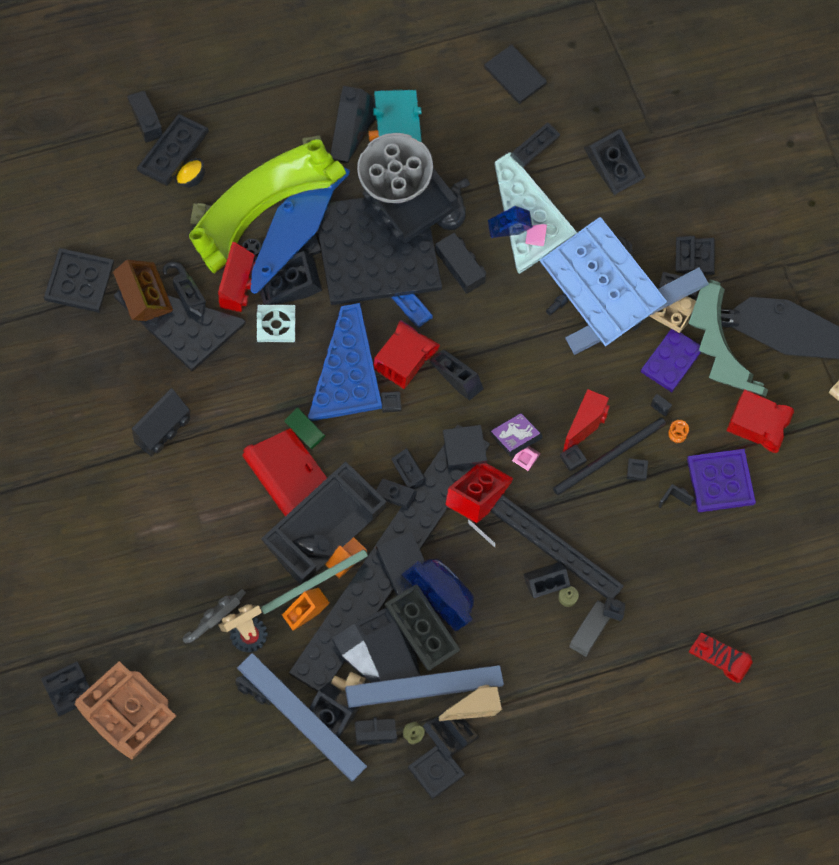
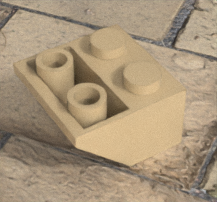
(677, 314)

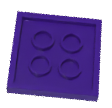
(721, 480)

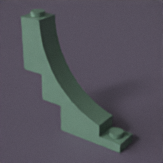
(726, 367)

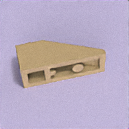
(480, 703)

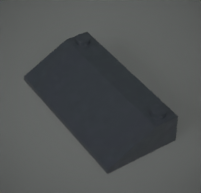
(334, 509)

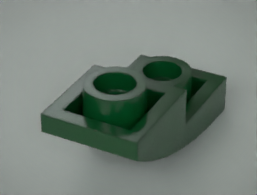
(304, 428)

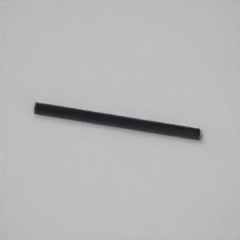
(609, 456)

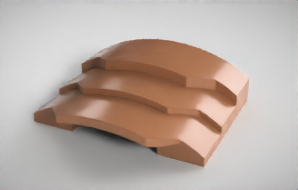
(125, 709)

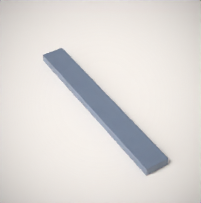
(671, 292)
(423, 686)
(302, 717)

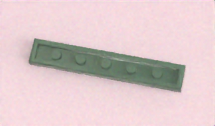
(314, 581)

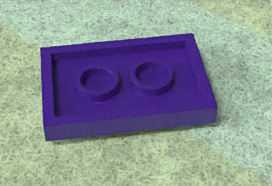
(671, 360)

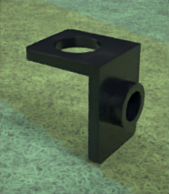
(679, 493)

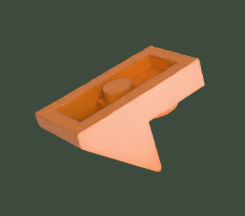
(343, 553)

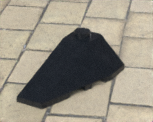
(352, 122)

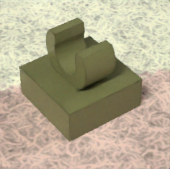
(198, 212)

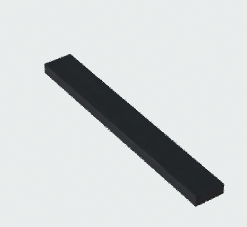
(557, 548)

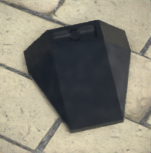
(378, 649)

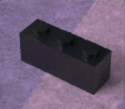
(460, 263)

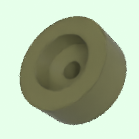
(568, 596)
(413, 732)

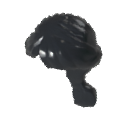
(456, 218)

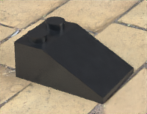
(615, 161)
(293, 281)

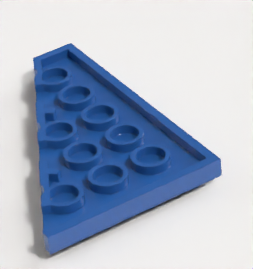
(348, 373)

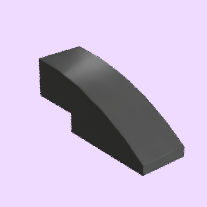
(590, 630)

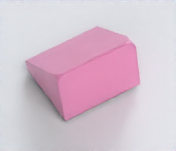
(536, 235)
(526, 458)

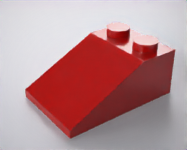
(588, 418)
(477, 491)

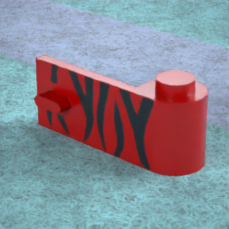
(732, 662)

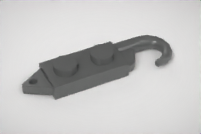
(214, 615)

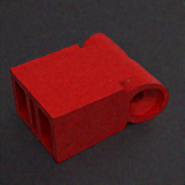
(404, 354)
(760, 420)

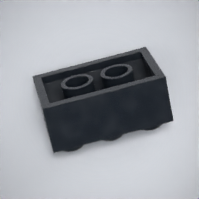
(161, 423)

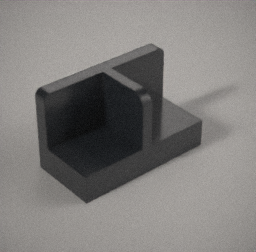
(375, 732)

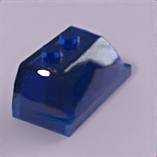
(442, 590)

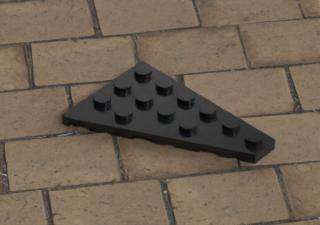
(188, 334)

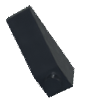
(145, 116)
(457, 374)

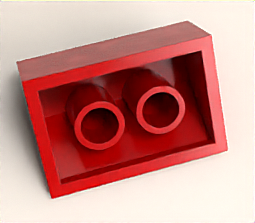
(236, 278)

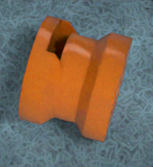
(681, 427)

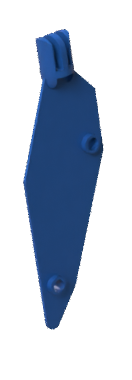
(290, 229)

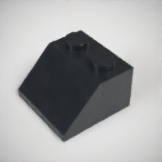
(332, 709)

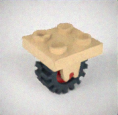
(246, 630)

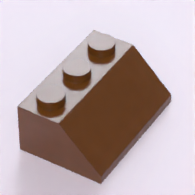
(142, 290)

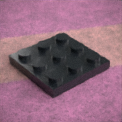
(79, 280)

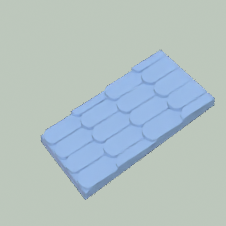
(603, 281)

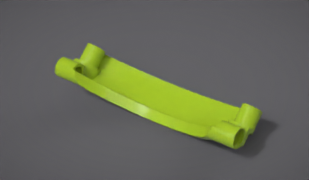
(285, 175)

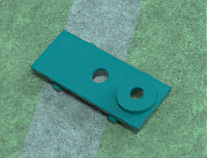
(397, 113)

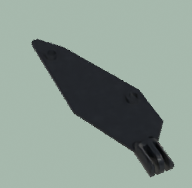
(784, 327)

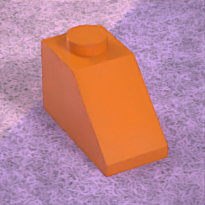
(305, 608)

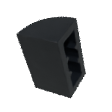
(547, 580)

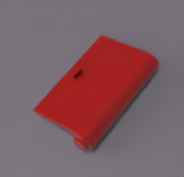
(284, 469)

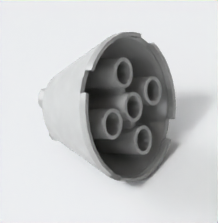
(395, 168)

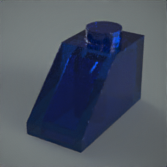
(510, 222)

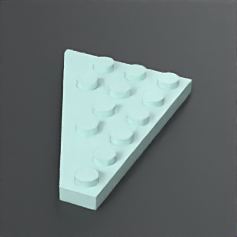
(521, 191)

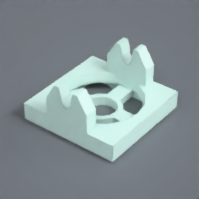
(262, 336)

